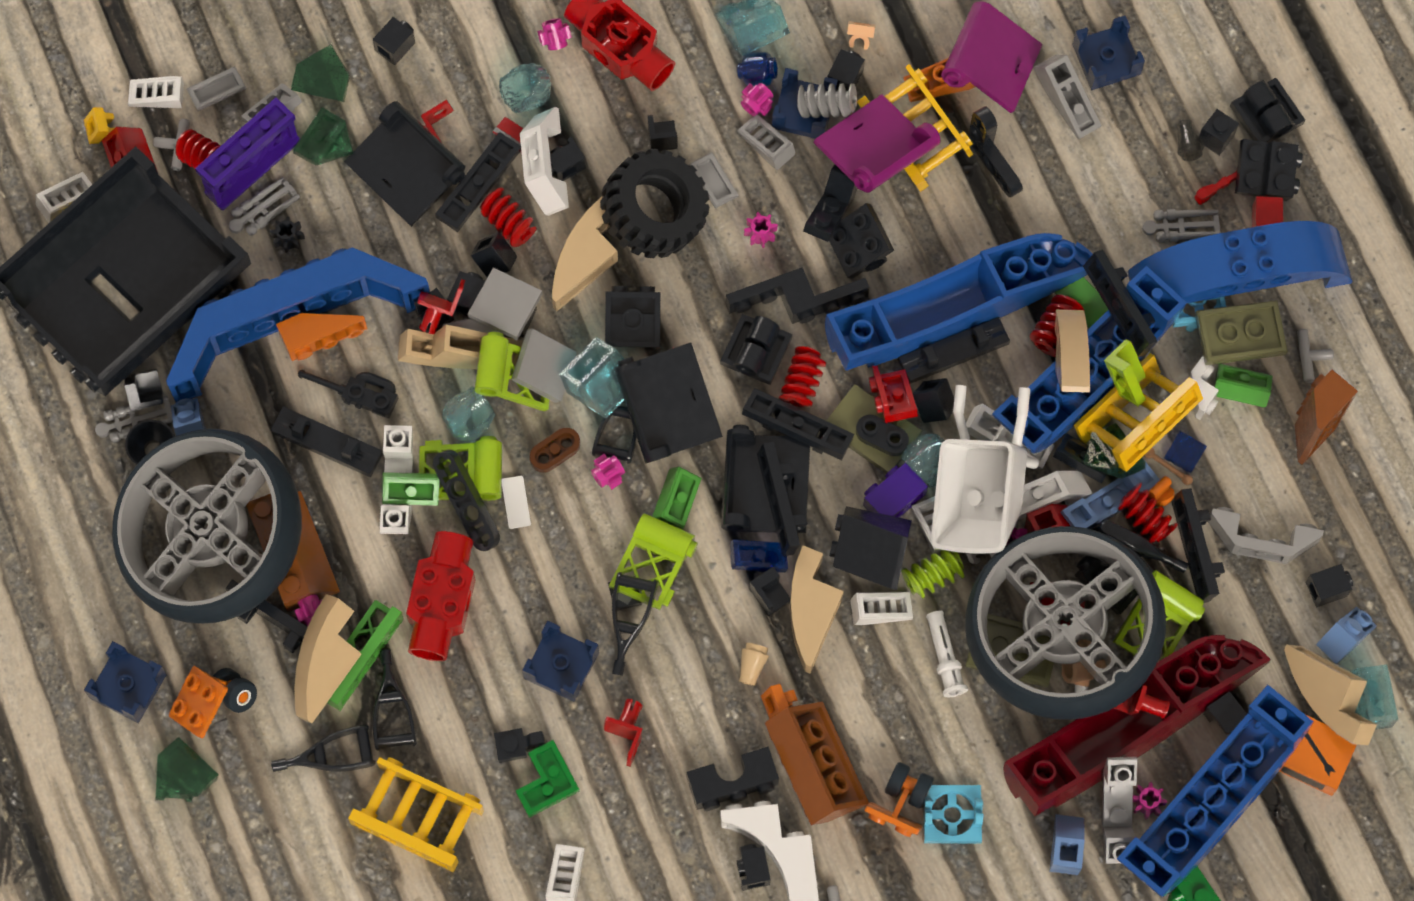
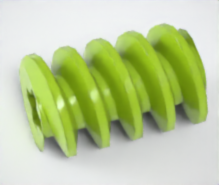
(933, 572)

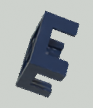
(1108, 54)
(786, 112)
(561, 662)
(126, 683)

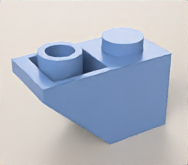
(187, 416)
(1346, 634)
(1067, 845)

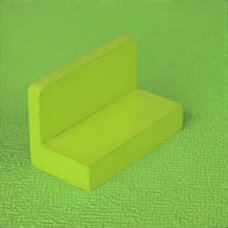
(1126, 372)

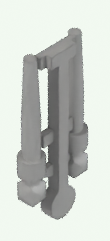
(236, 224)
(1150, 227)
(103, 429)

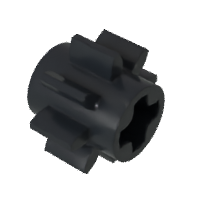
(288, 227)

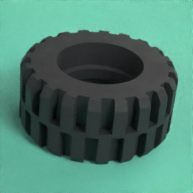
(633, 225)

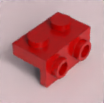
(893, 394)

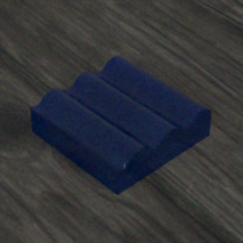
(1185, 452)

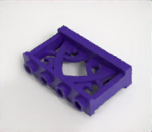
(248, 154)

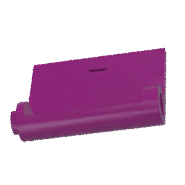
(989, 53)
(876, 143)

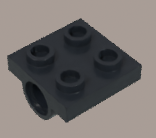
(1267, 111)
(861, 242)
(756, 348)

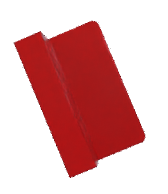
(122, 141)

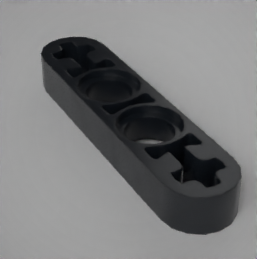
(462, 502)

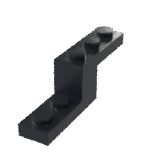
(832, 206)
(797, 296)

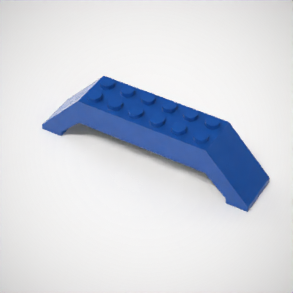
(256, 310)

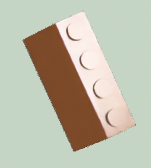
(1321, 412)
(310, 569)
(816, 762)

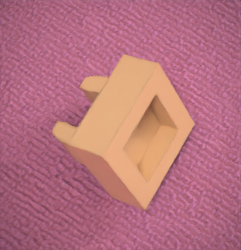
(860, 30)

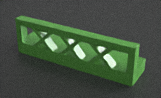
(379, 638)

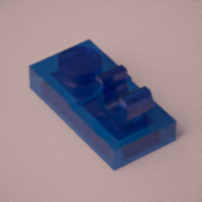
(757, 556)

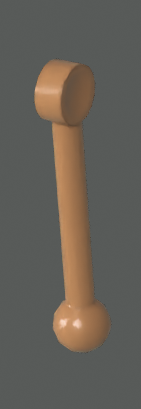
(1186, 479)

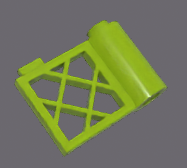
(495, 370)
(483, 464)
(665, 542)
(1180, 607)

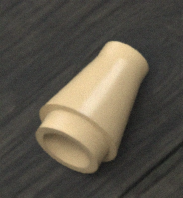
(752, 663)

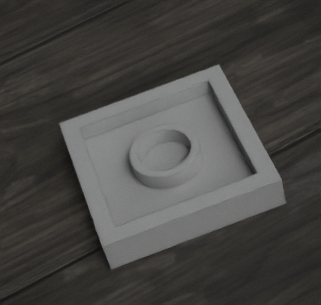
(505, 304)
(540, 365)

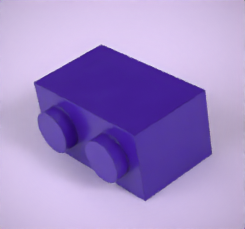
(896, 493)

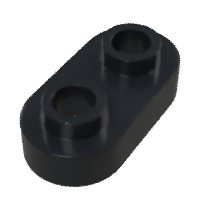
(881, 435)

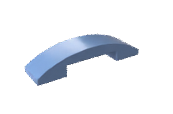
(1104, 503)

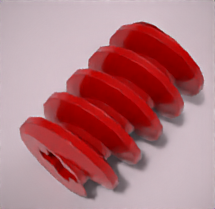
(194, 148)
(506, 218)
(1044, 334)
(802, 377)
(1147, 514)

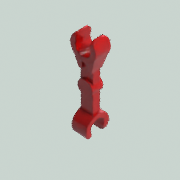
(1207, 192)

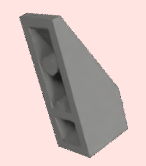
(1067, 94)

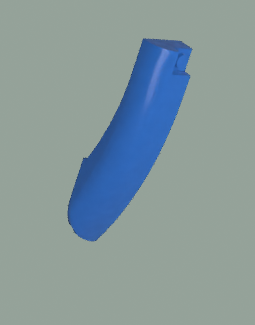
(955, 299)

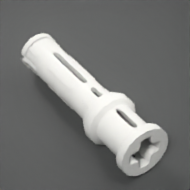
(948, 666)

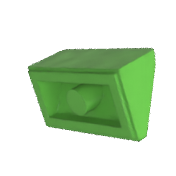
(1088, 297)
(1243, 385)
(410, 488)
(677, 497)

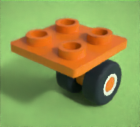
(203, 695)
(902, 782)

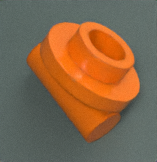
(1162, 492)

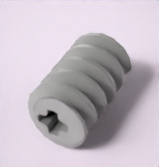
(827, 102)

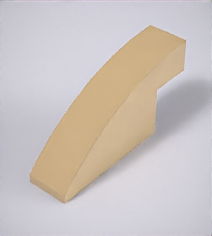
(583, 257)
(446, 348)
(1072, 351)
(811, 607)
(323, 658)
(1331, 693)

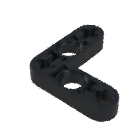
(982, 135)

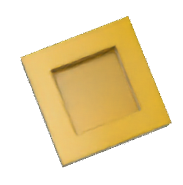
(96, 124)

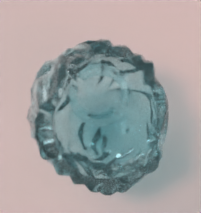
(525, 87)
(468, 415)
(923, 457)

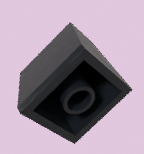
(871, 545)

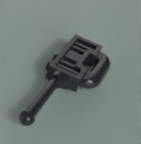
(358, 395)

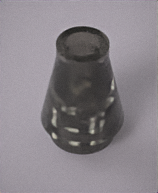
(1188, 142)

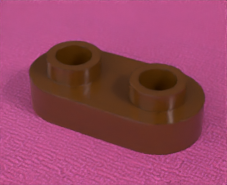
(554, 450)

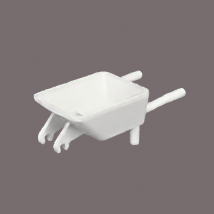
(980, 486)

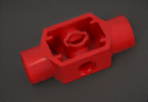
(620, 40)
(440, 596)

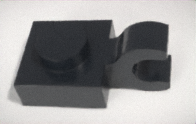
(513, 744)

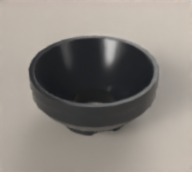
(142, 435)

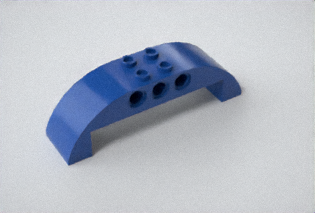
(1251, 260)
(1056, 412)
(1217, 793)

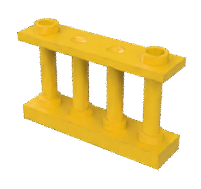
(919, 171)
(1152, 428)
(417, 842)

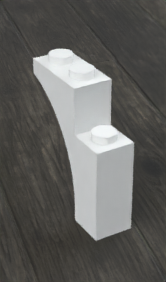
(790, 854)

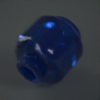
(757, 68)

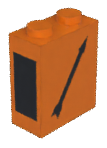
(1320, 758)

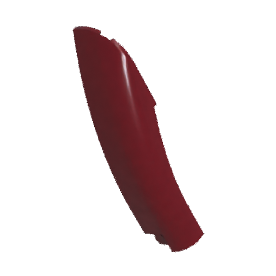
(1077, 753)

